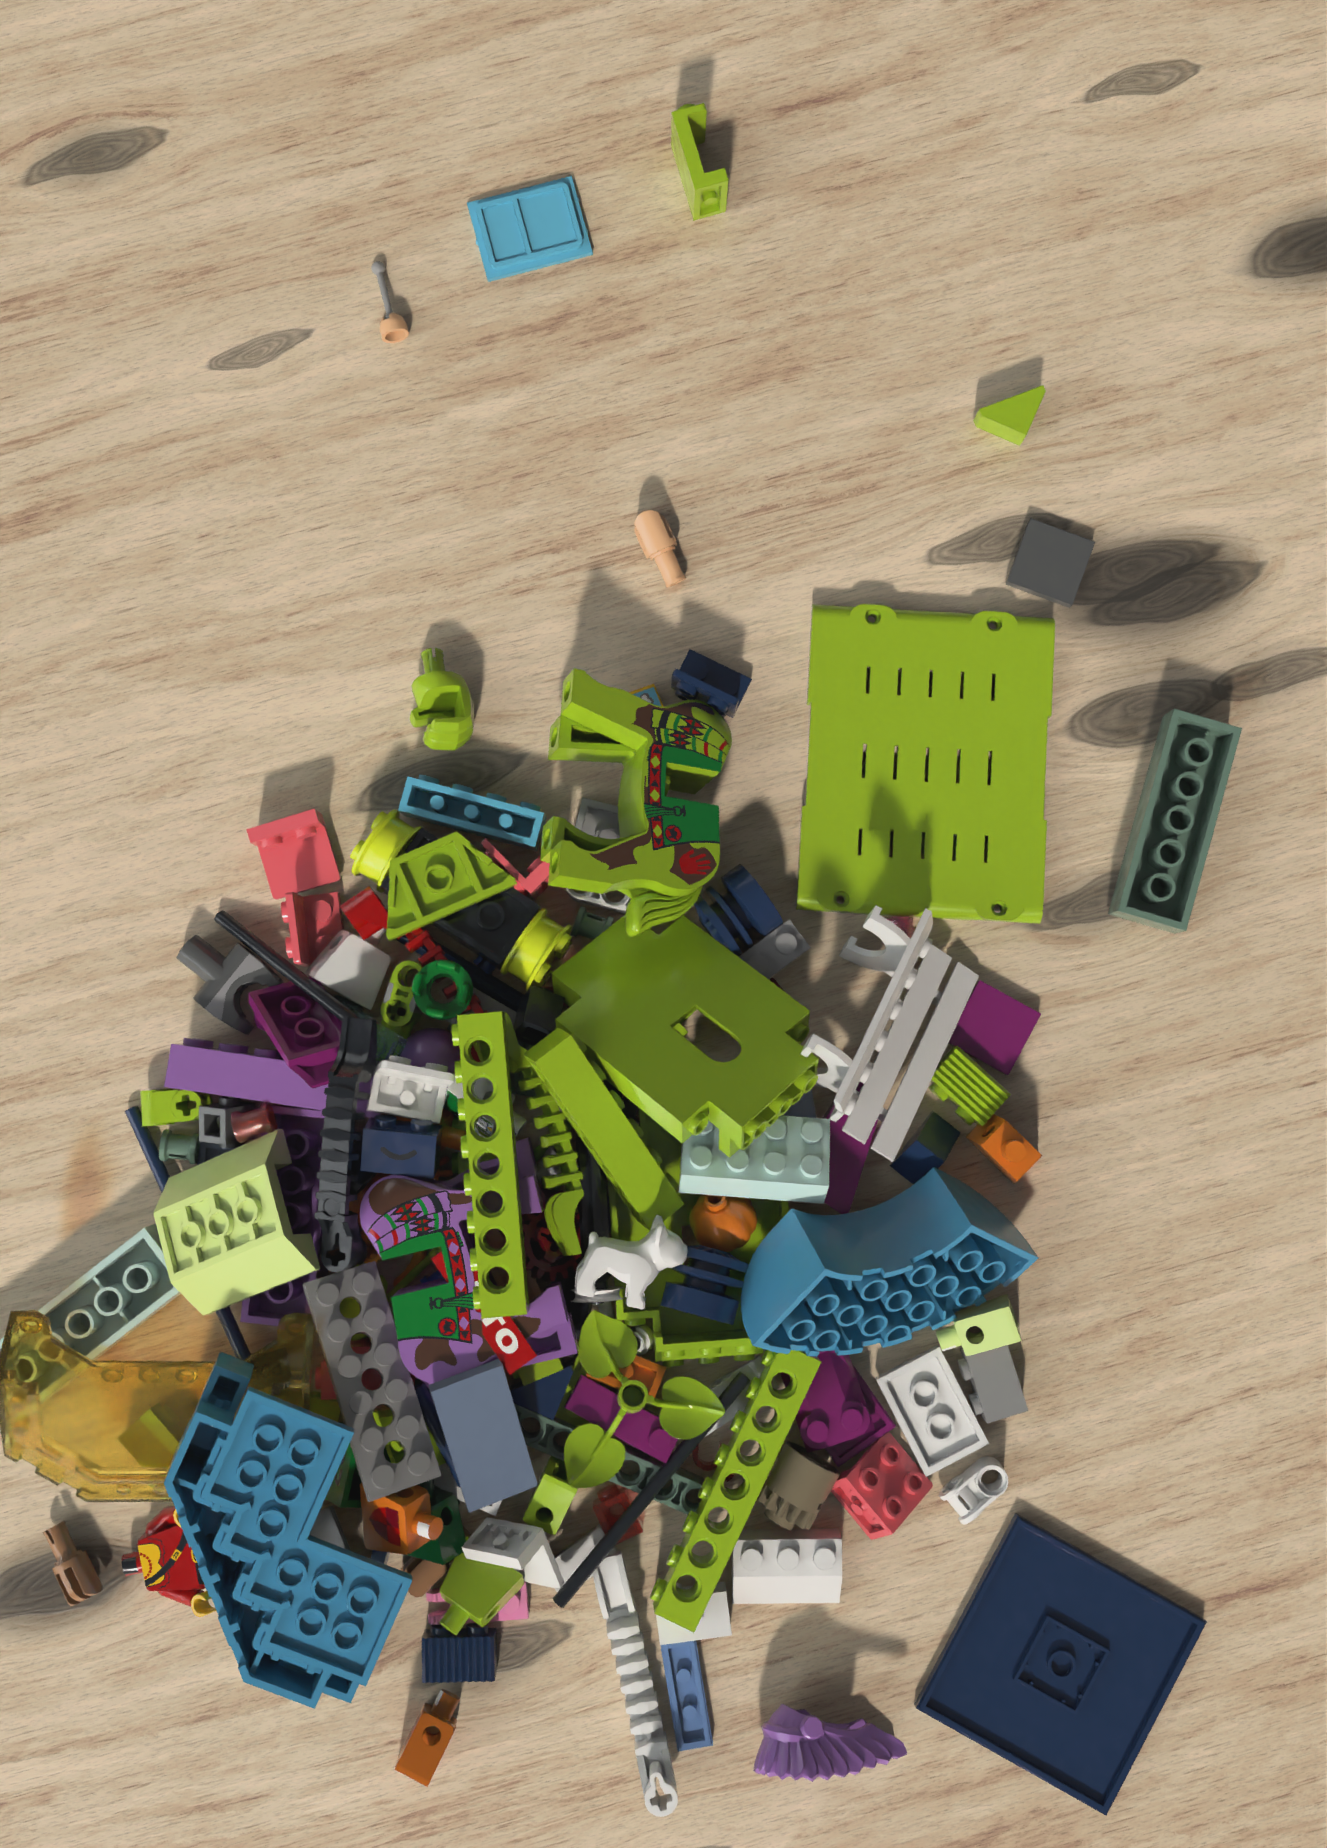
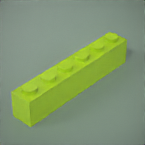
(604, 1127)

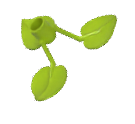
(686, 1405)

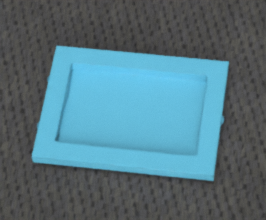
(529, 228)

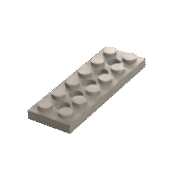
(357, 1402)

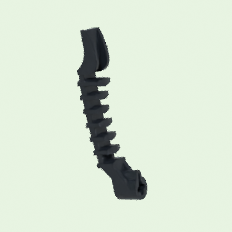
(352, 1065)

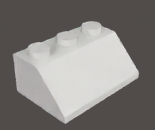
(787, 1566)

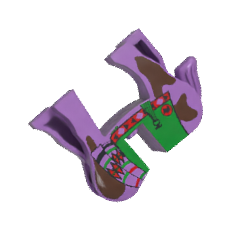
(437, 1319)

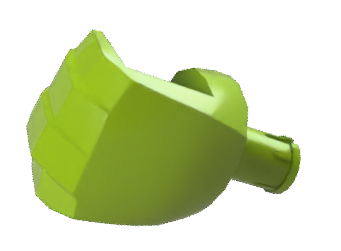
(442, 704)

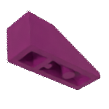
(638, 1429)

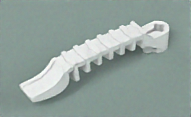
(636, 1683)

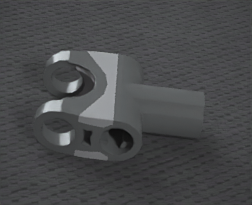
(226, 979)

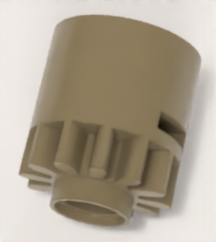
(797, 1487)

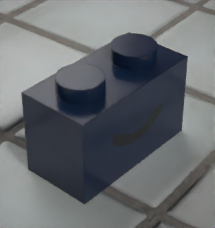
(401, 1146)

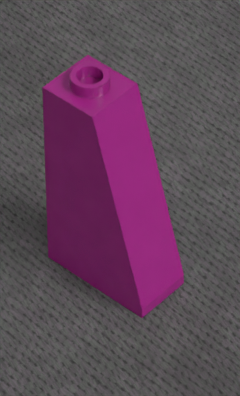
(845, 1162)

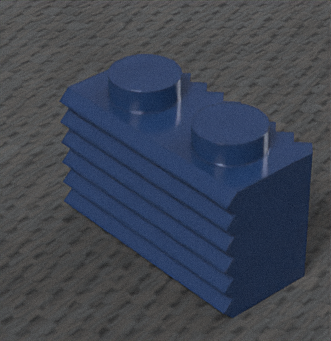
(459, 1657)

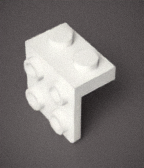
(409, 1089)

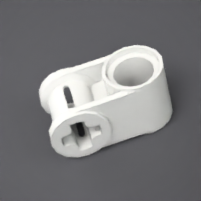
(973, 1490)

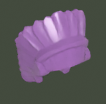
(811, 1748)

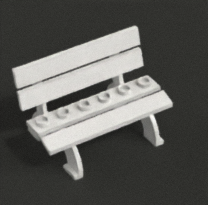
(893, 1046)

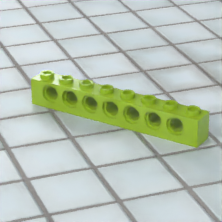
(513, 1297)
(688, 1605)

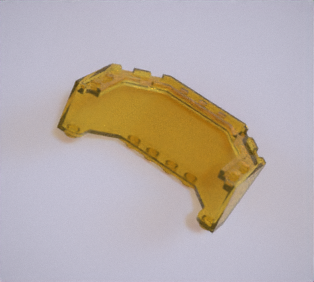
(119, 1422)

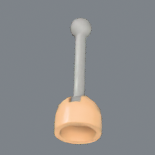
(392, 325)

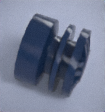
(738, 910)
(705, 1284)

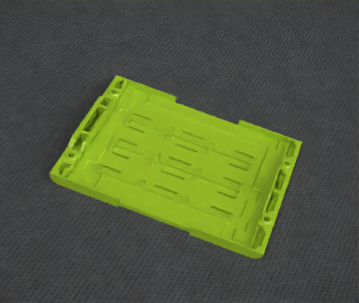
(847, 717)

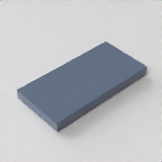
(483, 1435)

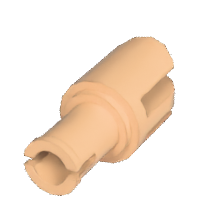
(658, 545)

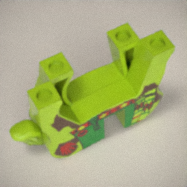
(664, 842)

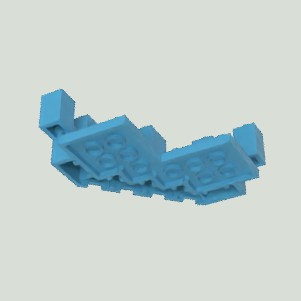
(246, 1497)

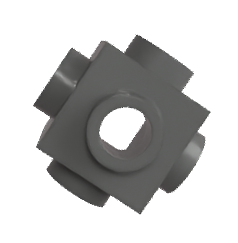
(216, 1121)

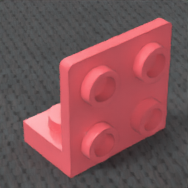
(295, 853)
(538, 871)
(312, 924)
(882, 1488)

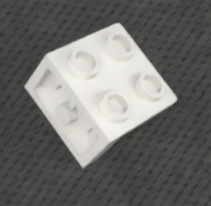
(515, 1547)

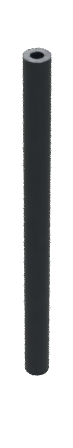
(283, 966)

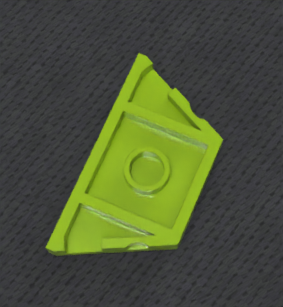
(439, 882)

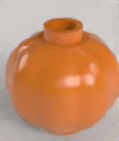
(723, 1221)

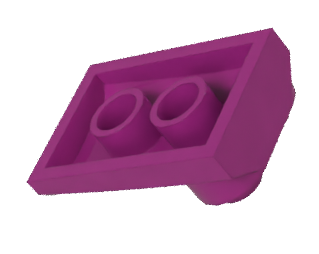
(299, 1029)
(833, 1405)

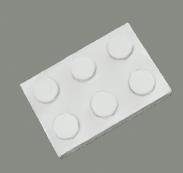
(931, 1410)

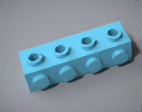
(472, 813)

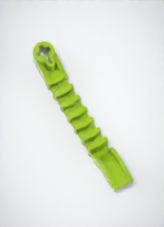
(561, 1207)

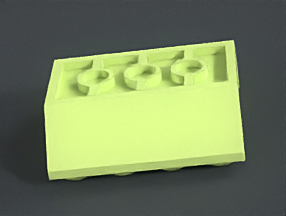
(229, 1227)

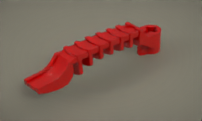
(370, 915)

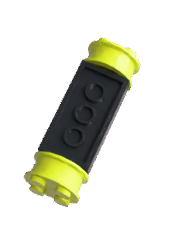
(502, 929)

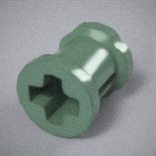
(590, 924)
(179, 1147)

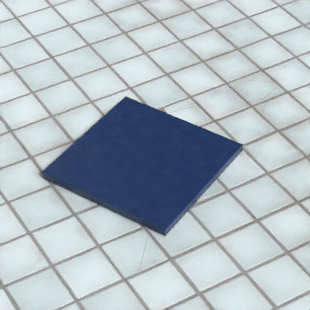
(1060, 1664)

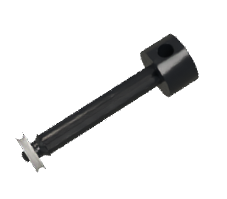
(594, 1215)

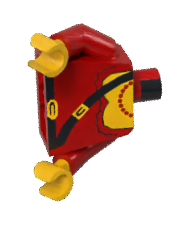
(169, 1563)

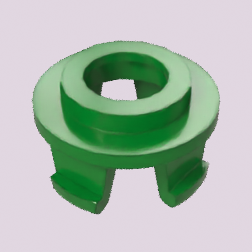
(422, 989)

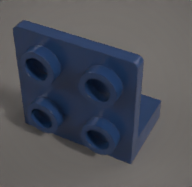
(710, 683)

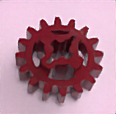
(543, 1253)

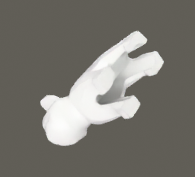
(630, 1262)

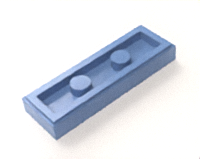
(687, 1695)

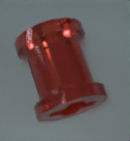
(253, 1122)

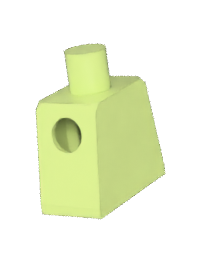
(993, 1317)

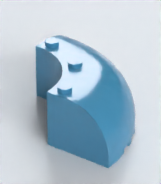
(879, 1269)

